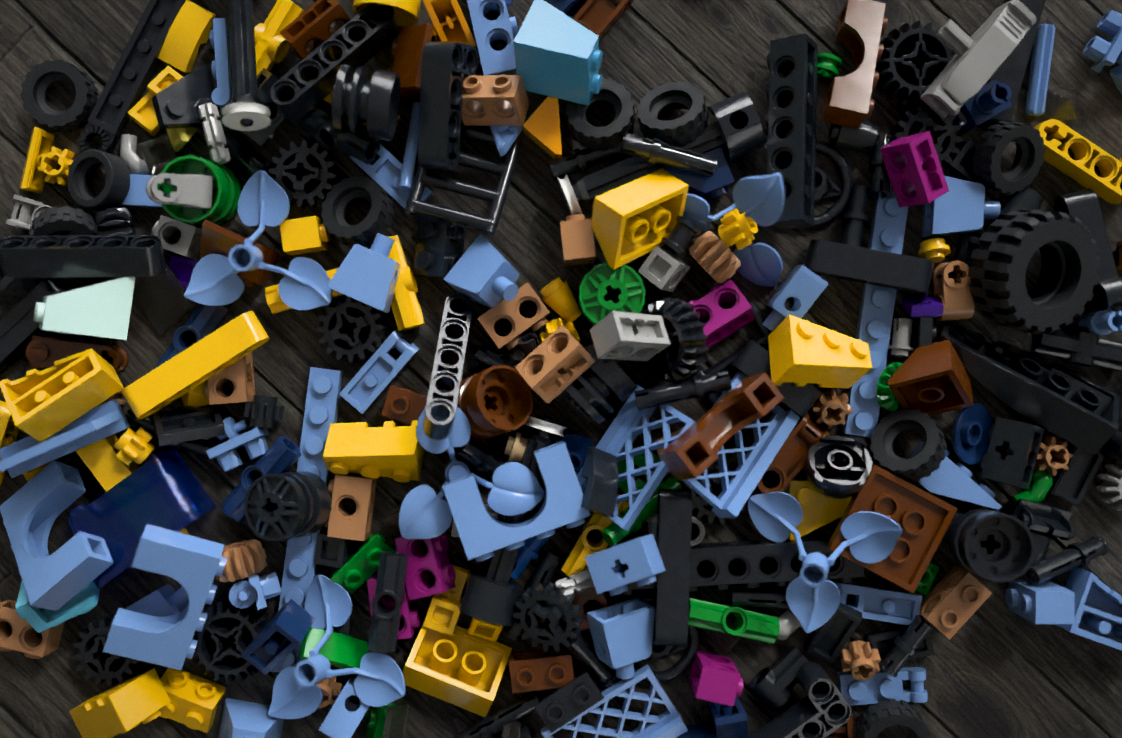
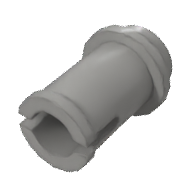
(901, 338)

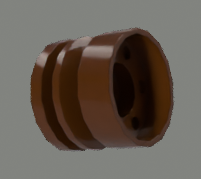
(495, 401)

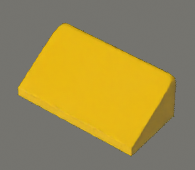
(32, 178)

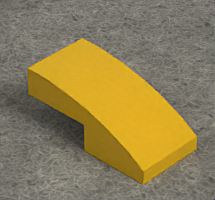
(185, 35)
(143, 112)
(444, 609)

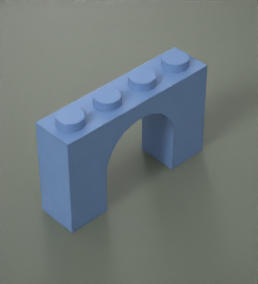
(28, 521)
(484, 533)
(169, 638)

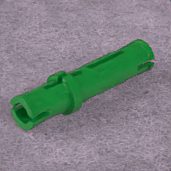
(614, 533)

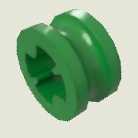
(828, 65)

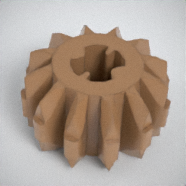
(714, 257)
(243, 560)

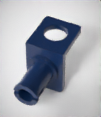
(985, 104)

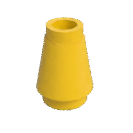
(561, 300)

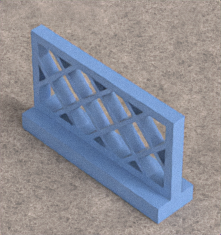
(85, 430)
(619, 441)
(751, 466)
(664, 725)

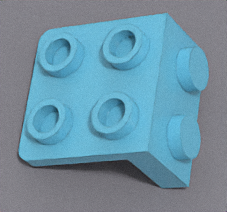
(44, 619)

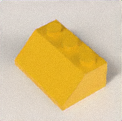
(637, 216)
(457, 668)

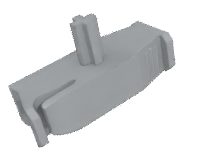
(976, 56)

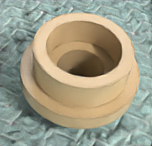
(515, 448)

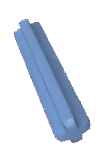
(1040, 70)

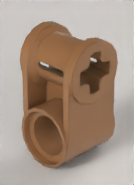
(953, 292)

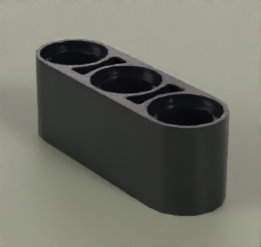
(755, 360)

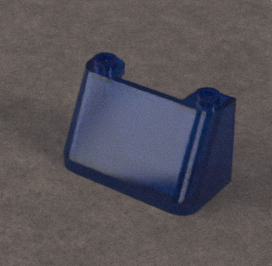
(155, 494)

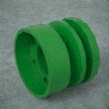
(225, 191)
(594, 290)

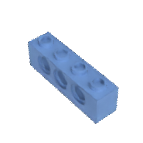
(489, 31)

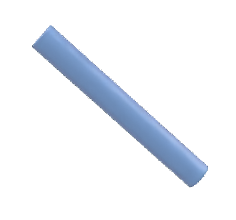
(411, 150)

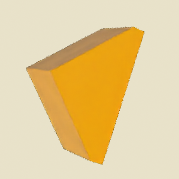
(449, 21)
(544, 127)

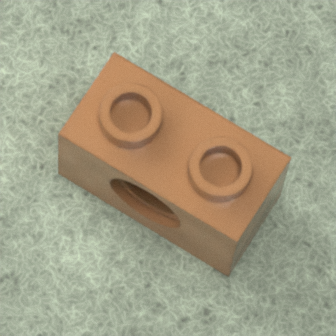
(351, 525)

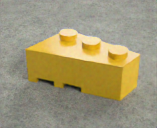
(816, 355)
(61, 394)
(374, 450)
(121, 707)

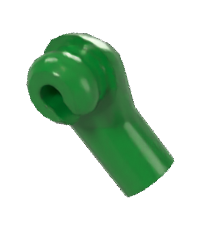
(1039, 489)

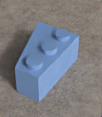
(1096, 609)

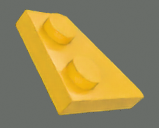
(816, 507)

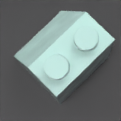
(89, 310)

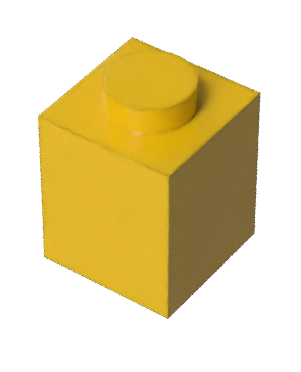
(304, 235)

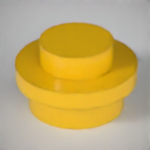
(934, 249)

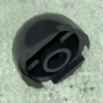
(838, 467)

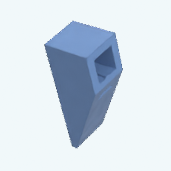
(955, 482)

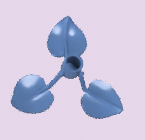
(762, 200)
(215, 275)
(428, 515)
(811, 595)
(295, 687)

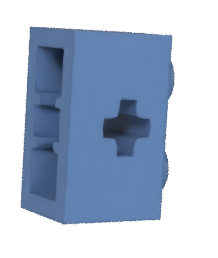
(642, 560)
(1041, 603)

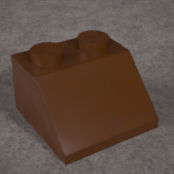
(408, 57)
(221, 240)
(932, 380)

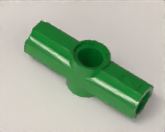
(747, 623)

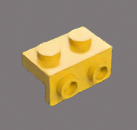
(192, 699)

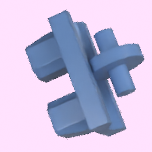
(1110, 50)
(227, 452)
(257, 590)

